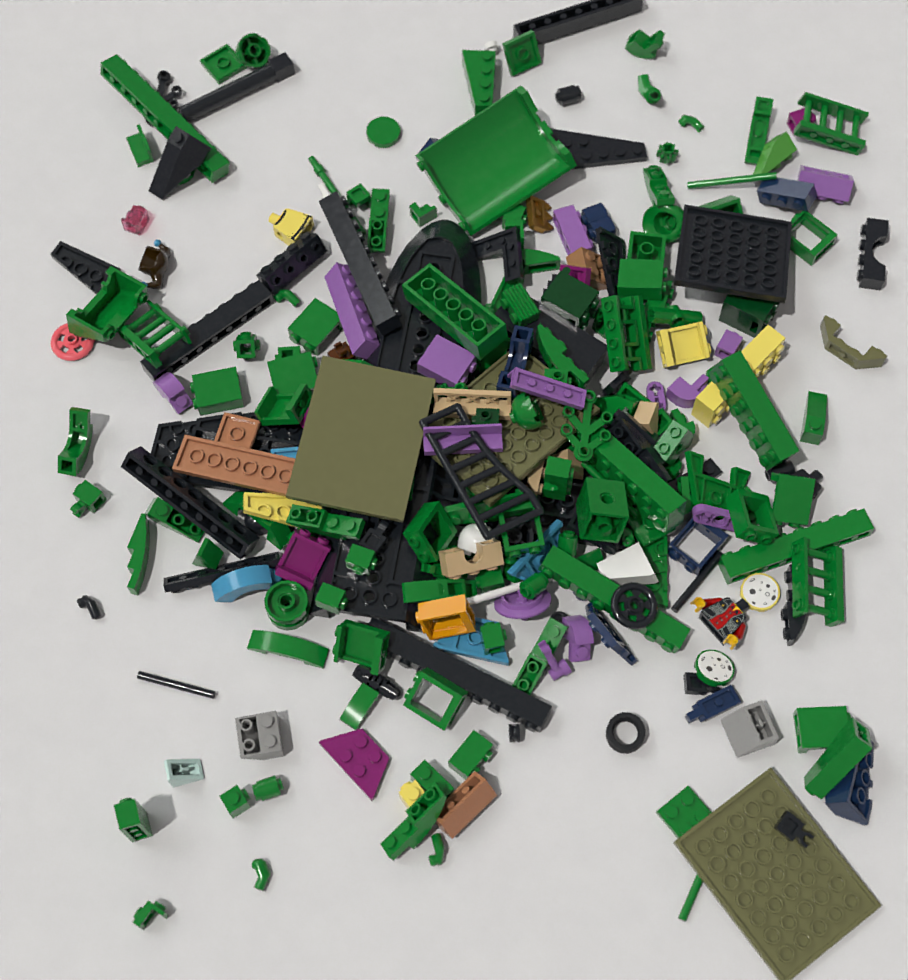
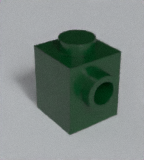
(486, 416)

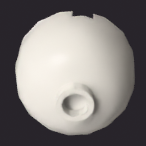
(469, 537)

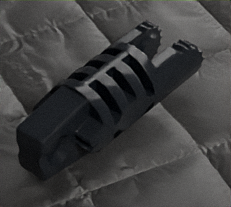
(378, 683)

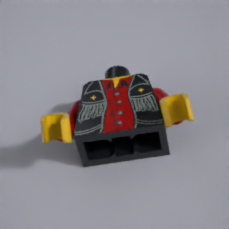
(723, 618)

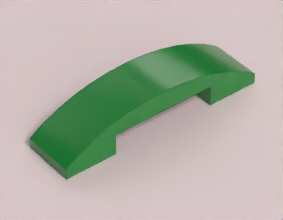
(758, 129)
(288, 646)

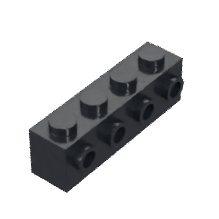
(292, 262)

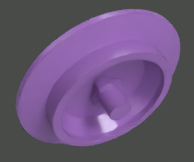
(518, 607)

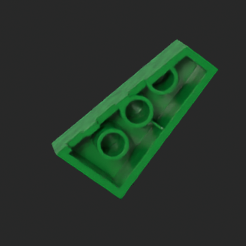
(480, 77)

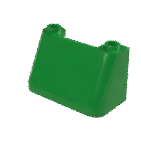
(109, 308)

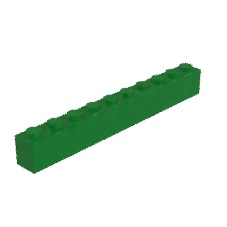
(158, 111)

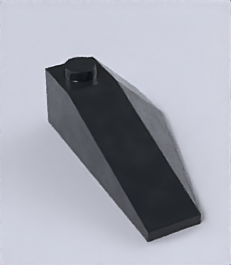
(178, 160)

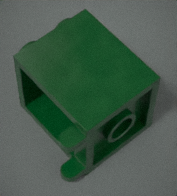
(571, 299)
(747, 313)

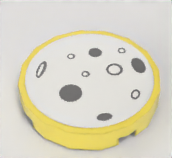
(760, 592)

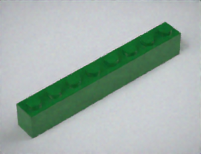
(820, 536)
(599, 589)

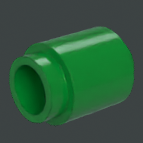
(568, 542)
(533, 585)
(267, 788)

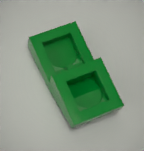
(359, 706)

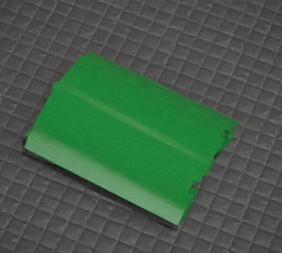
(494, 161)

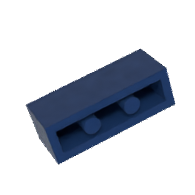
(787, 193)

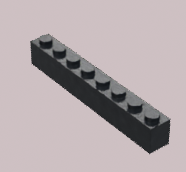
(576, 18)
(212, 329)

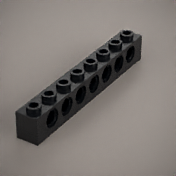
(190, 502)

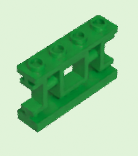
(633, 317)

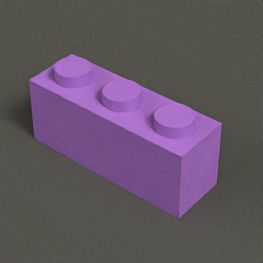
(571, 230)

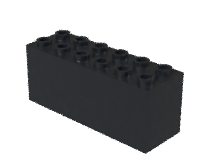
(583, 349)

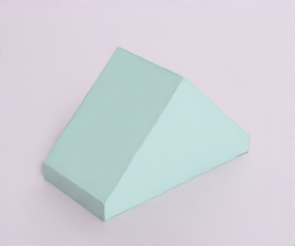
(183, 771)

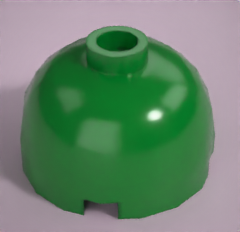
(253, 50)
(526, 412)

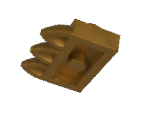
(538, 215)

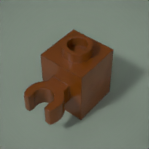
(341, 351)

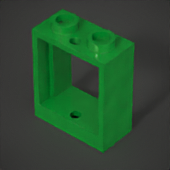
(826, 235)
(738, 504)
(442, 525)
(532, 547)
(457, 692)

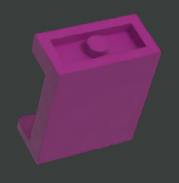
(303, 558)

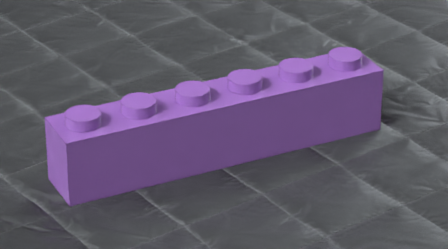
(351, 311)

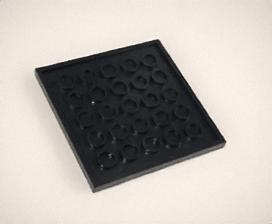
(733, 253)

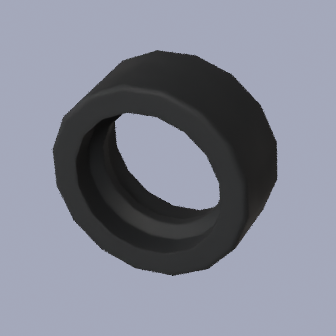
(627, 717)

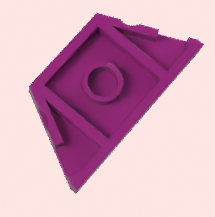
(358, 759)

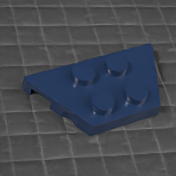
(610, 637)

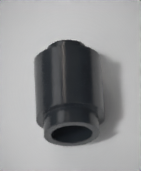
(568, 95)
(784, 468)

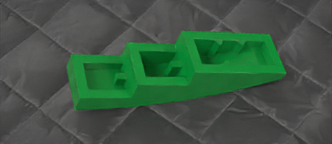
(139, 550)

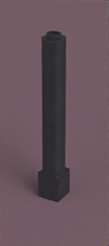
(277, 69)

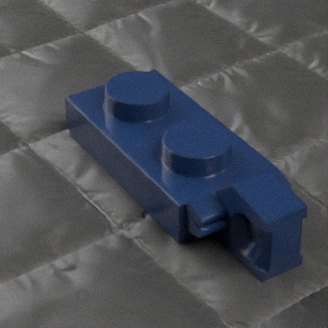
(714, 705)

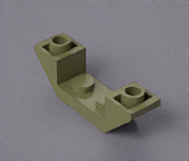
(872, 359)

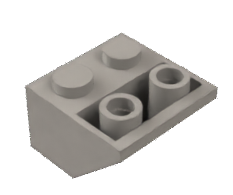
(749, 729)
(259, 736)

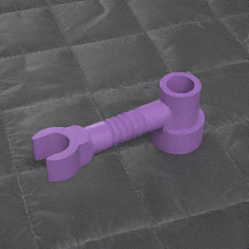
(557, 668)

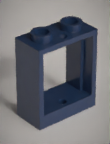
(713, 533)

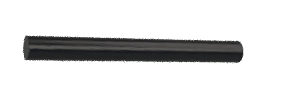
(696, 582)
(176, 684)

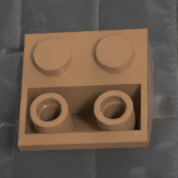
(586, 258)

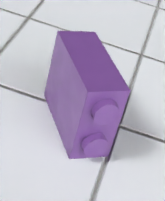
(446, 362)

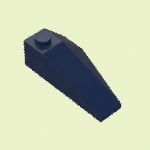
(851, 793)

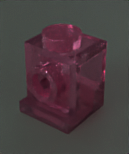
(135, 220)

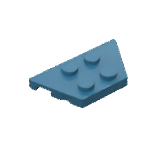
(529, 564)
(471, 645)

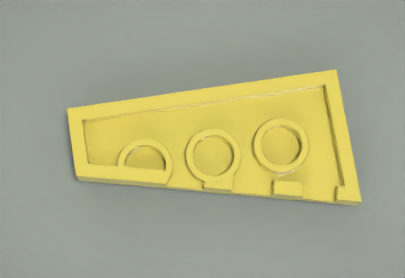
(271, 506)

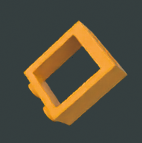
(447, 626)

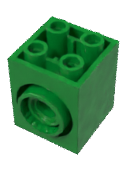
(602, 510)

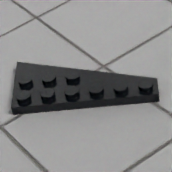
(599, 150)

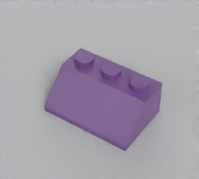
(827, 183)

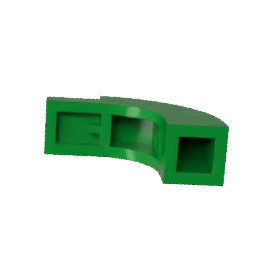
(78, 444)

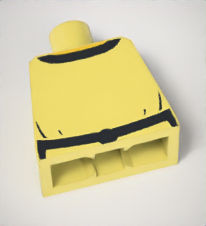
(291, 225)

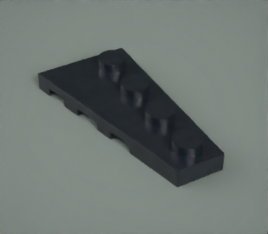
(83, 266)

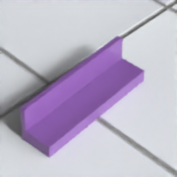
(547, 388)
(489, 433)

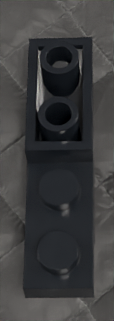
(640, 447)
(792, 624)

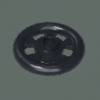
(622, 616)

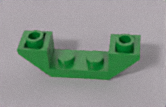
(276, 531)

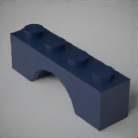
(519, 353)

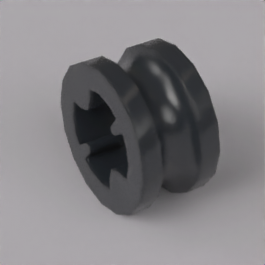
(514, 733)

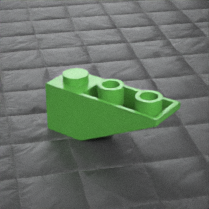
(774, 152)

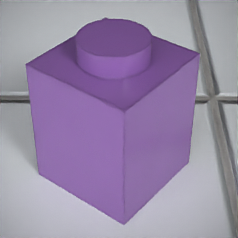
(728, 344)

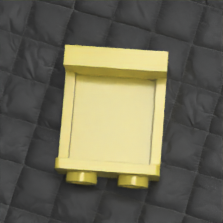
(683, 344)

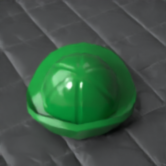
(663, 220)

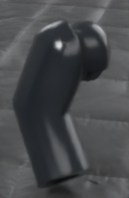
(91, 606)

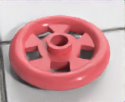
(70, 355)

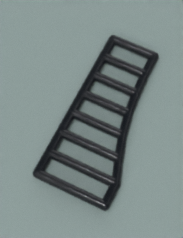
(498, 467)

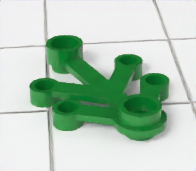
(585, 429)

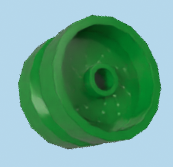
(285, 594)

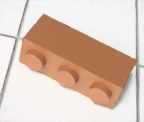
(465, 804)

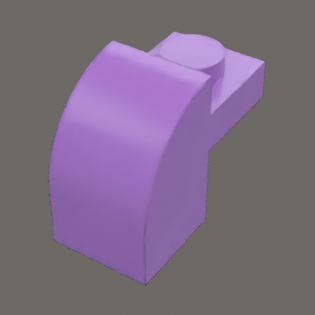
(173, 391)
(684, 394)
(579, 637)

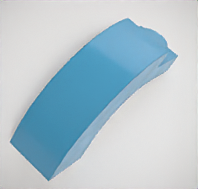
(243, 580)

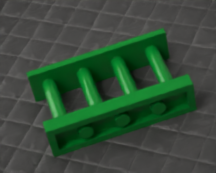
(827, 136)
(143, 347)
(832, 577)

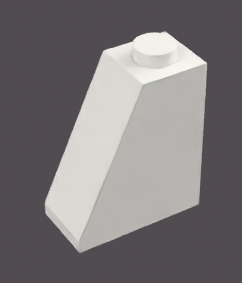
(628, 566)

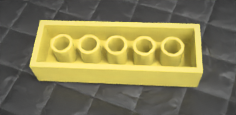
(760, 355)

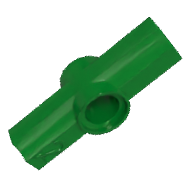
(673, 316)

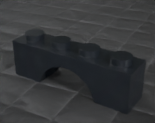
(871, 272)

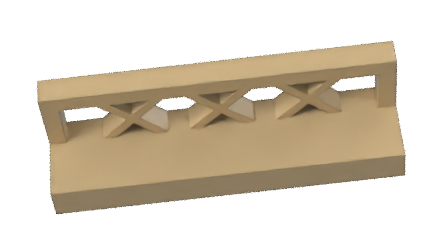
(472, 401)

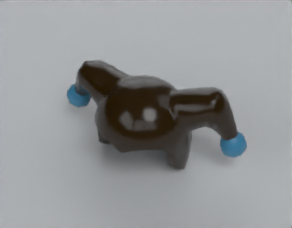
(155, 263)

